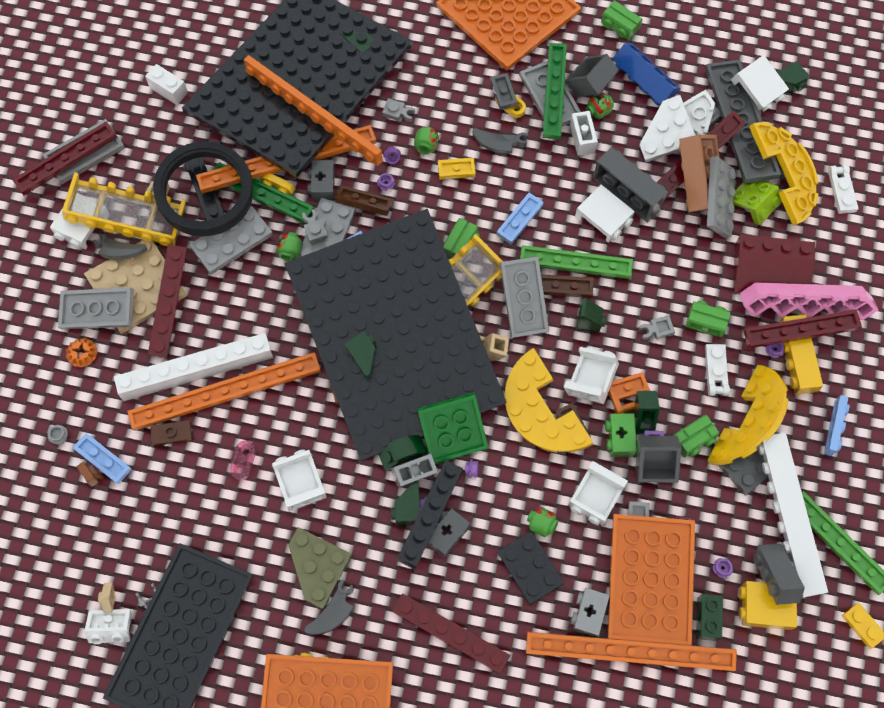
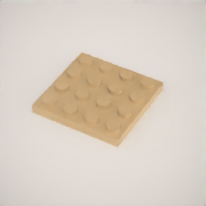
(138, 272)

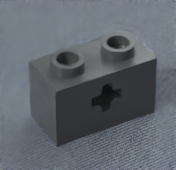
(324, 171)
(458, 527)

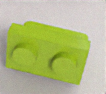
(759, 198)

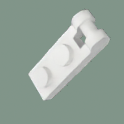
(842, 189)
(716, 369)

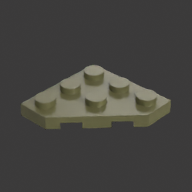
(317, 566)

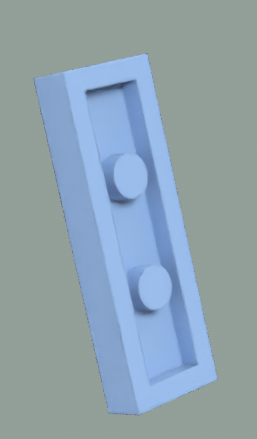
(519, 218)
(836, 426)
(102, 458)

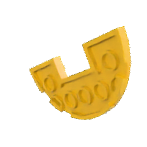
(795, 165)
(531, 414)
(761, 422)

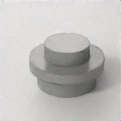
(57, 434)

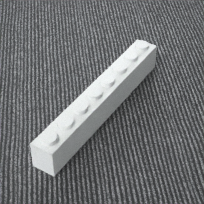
(193, 367)
(792, 513)

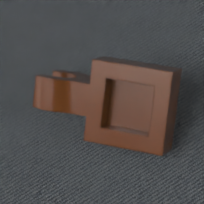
(89, 474)

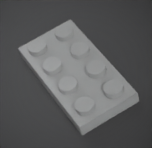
(535, 83)
(91, 160)
(721, 197)
(336, 221)
(225, 247)
(524, 297)
(96, 308)

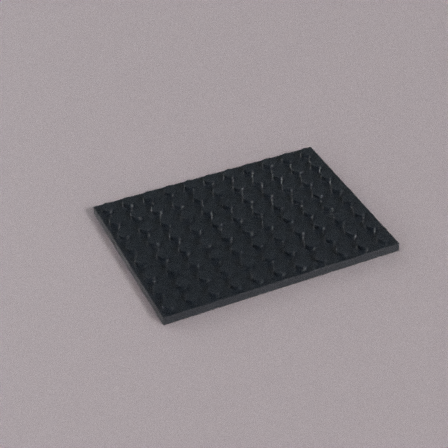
(308, 52)
(409, 300)

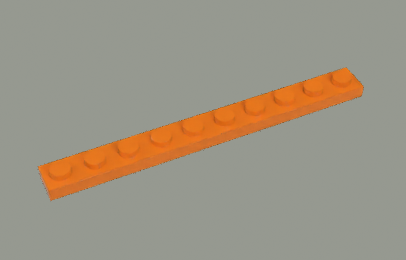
(314, 111)
(260, 167)
(223, 391)
(631, 651)

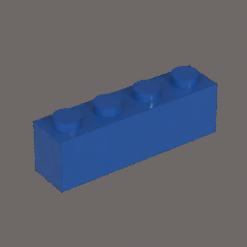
(645, 73)

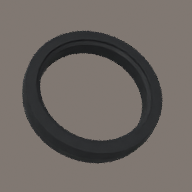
(190, 152)

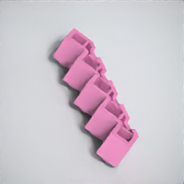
(808, 298)

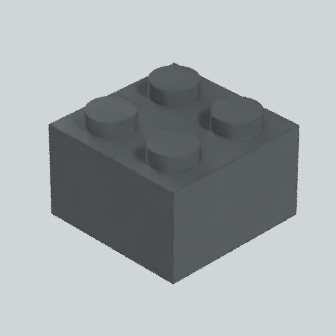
(592, 75)
(658, 459)

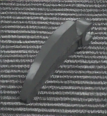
(499, 142)
(118, 250)
(334, 614)

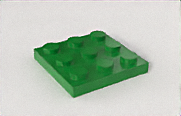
(453, 428)

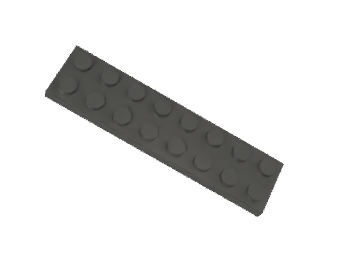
(734, 97)

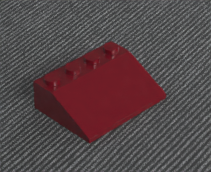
(772, 261)

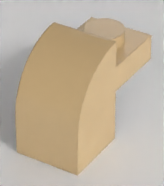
(495, 346)

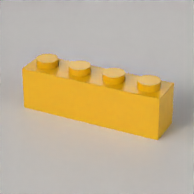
(802, 363)

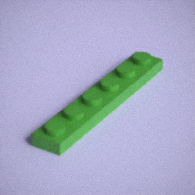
(579, 262)
(844, 546)

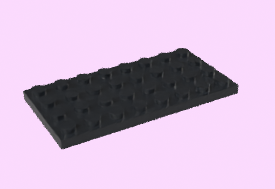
(179, 632)

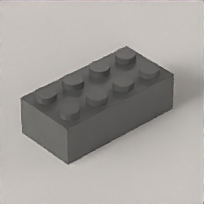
(630, 184)

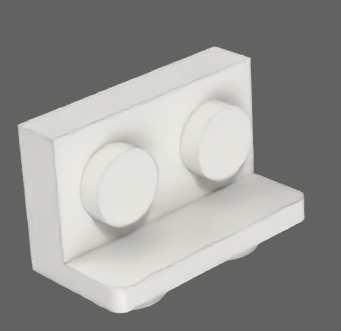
(108, 627)

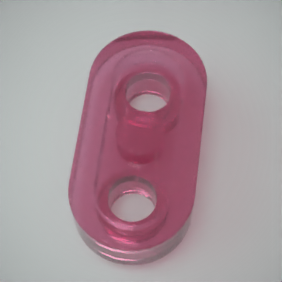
(242, 461)

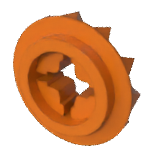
(85, 358)

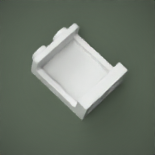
(761, 83)
(606, 213)
(75, 234)
(592, 375)
(298, 480)
(597, 494)

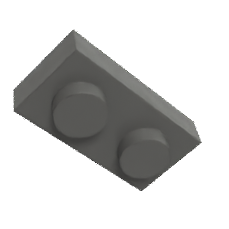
(503, 91)

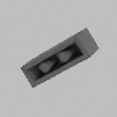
(779, 574)

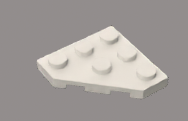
(700, 112)
(666, 129)

